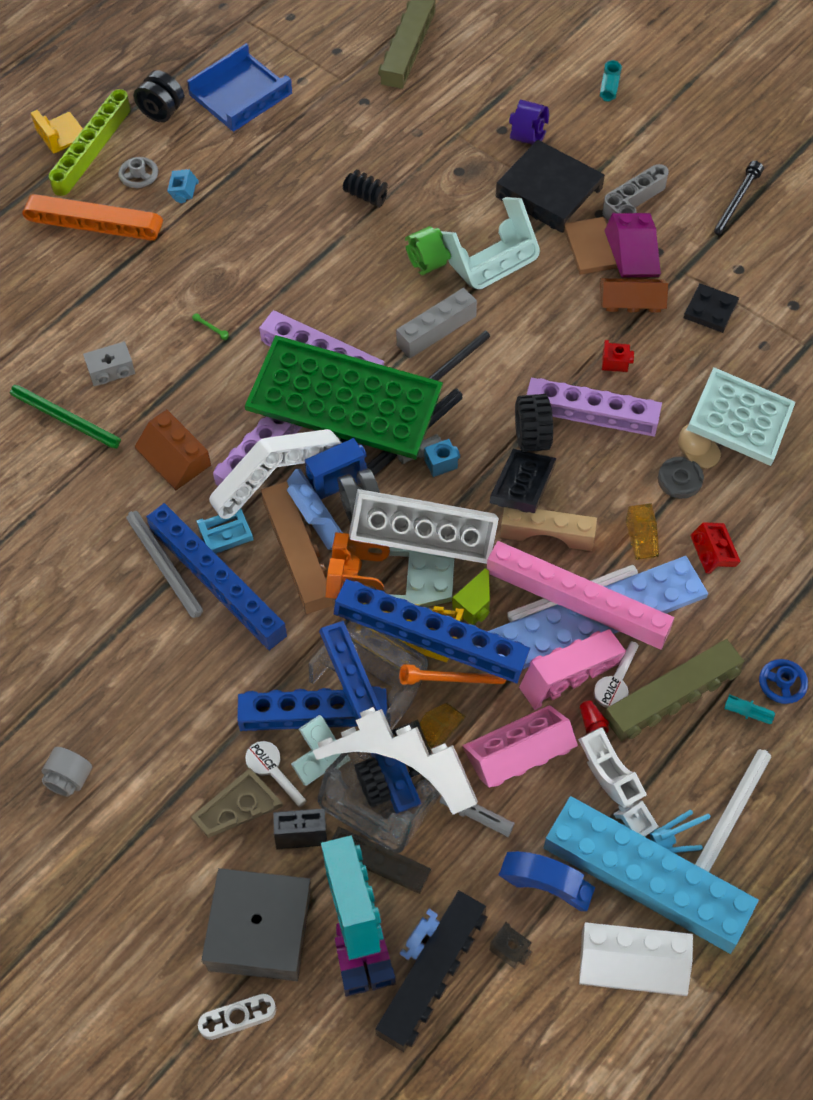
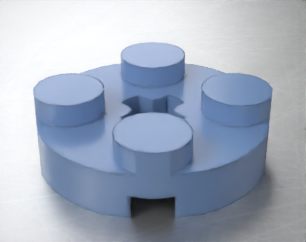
(424, 927)

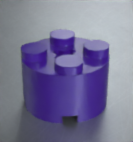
(528, 122)

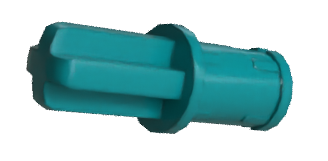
(749, 709)

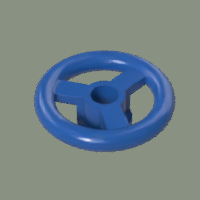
(790, 671)

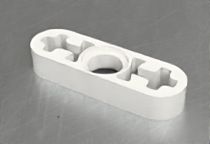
(227, 1010)

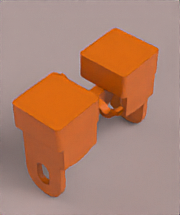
(347, 563)

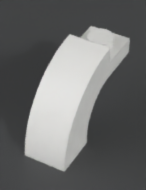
(609, 771)

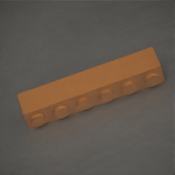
(297, 547)

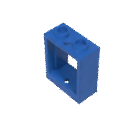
(327, 466)

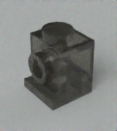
(500, 947)

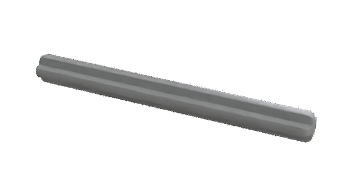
(164, 564)

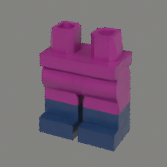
(353, 971)

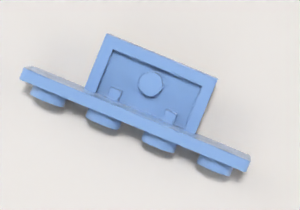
(312, 507)

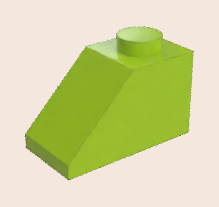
(474, 598)

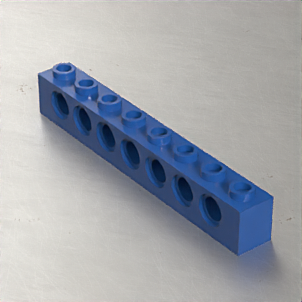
(217, 576)
(440, 640)

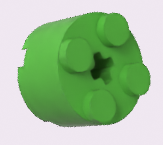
(427, 250)

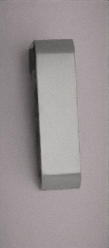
(636, 191)

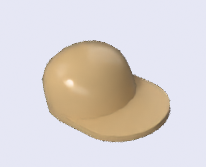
(698, 448)

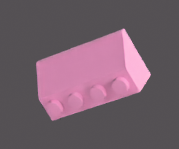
(520, 746)

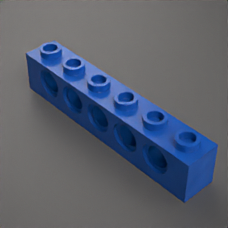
(276, 718)

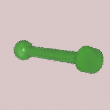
(223, 334)

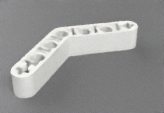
(262, 461)

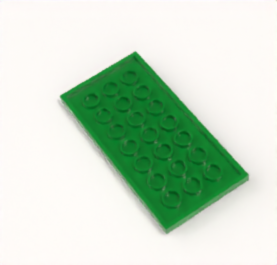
(345, 396)

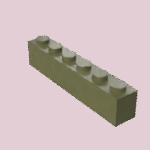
(407, 43)
(673, 690)

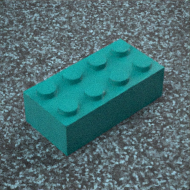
(352, 897)

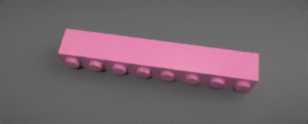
(580, 595)

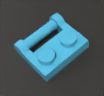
(226, 535)

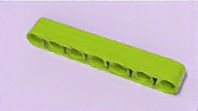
(89, 142)

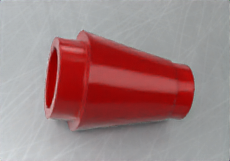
(593, 717)

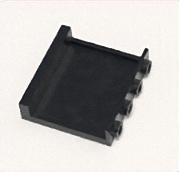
(549, 184)

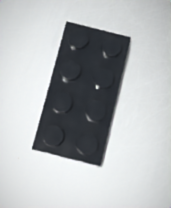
(523, 481)

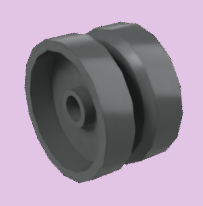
(348, 488)

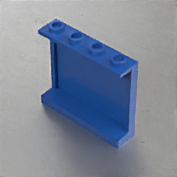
(238, 88)

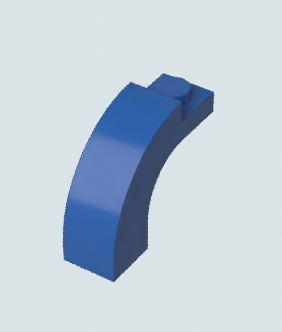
(547, 874)

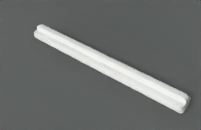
(542, 604)
(733, 810)

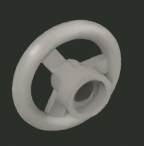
(137, 170)

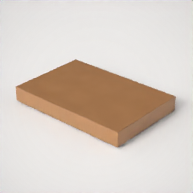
(590, 245)

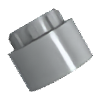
(65, 771)

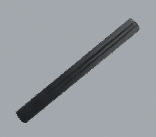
(441, 409)

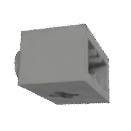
(109, 363)

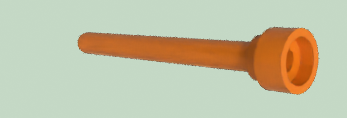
(411, 674)

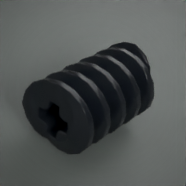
(366, 188)

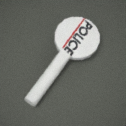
(613, 688)
(264, 760)

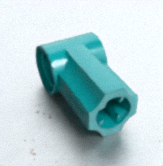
(610, 80)

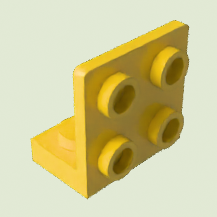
(58, 132)

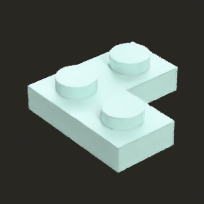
(307, 766)

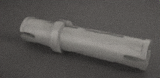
(486, 818)

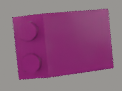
(634, 244)

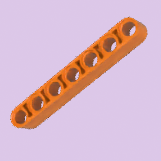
(92, 217)

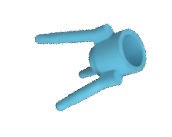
(666, 837)

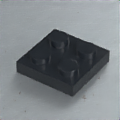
(711, 307)

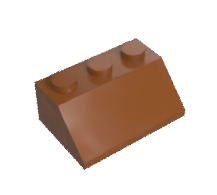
(633, 294)
(172, 450)

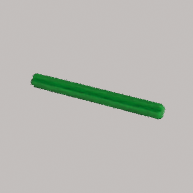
(65, 416)

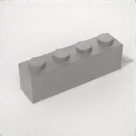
(436, 323)

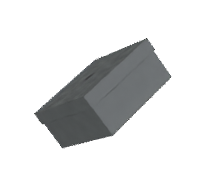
(257, 924)

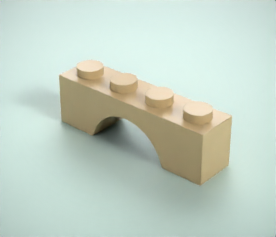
(572, 529)

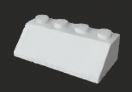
(636, 959)

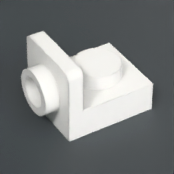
(637, 818)

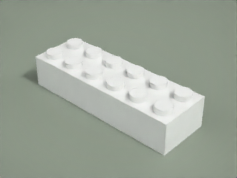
(423, 526)

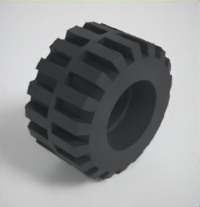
(534, 422)

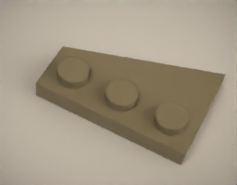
(236, 804)

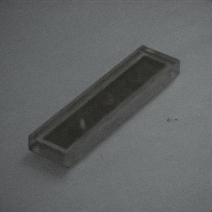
(389, 863)

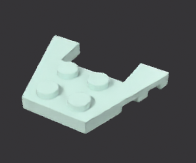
(427, 578)

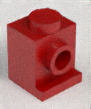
(616, 357)

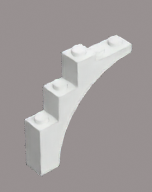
(440, 768)

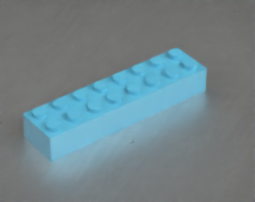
(651, 874)

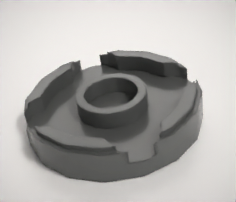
(680, 477)

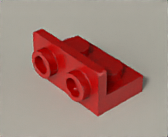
(714, 546)

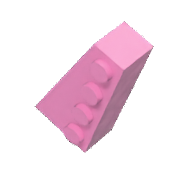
(570, 666)

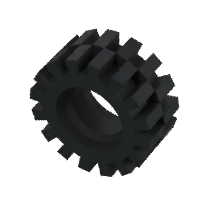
(372, 782)

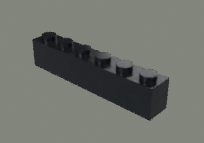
(430, 972)

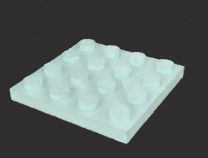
(741, 416)

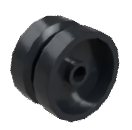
(159, 96)

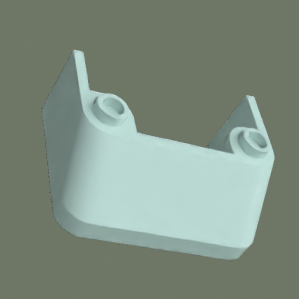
(514, 251)

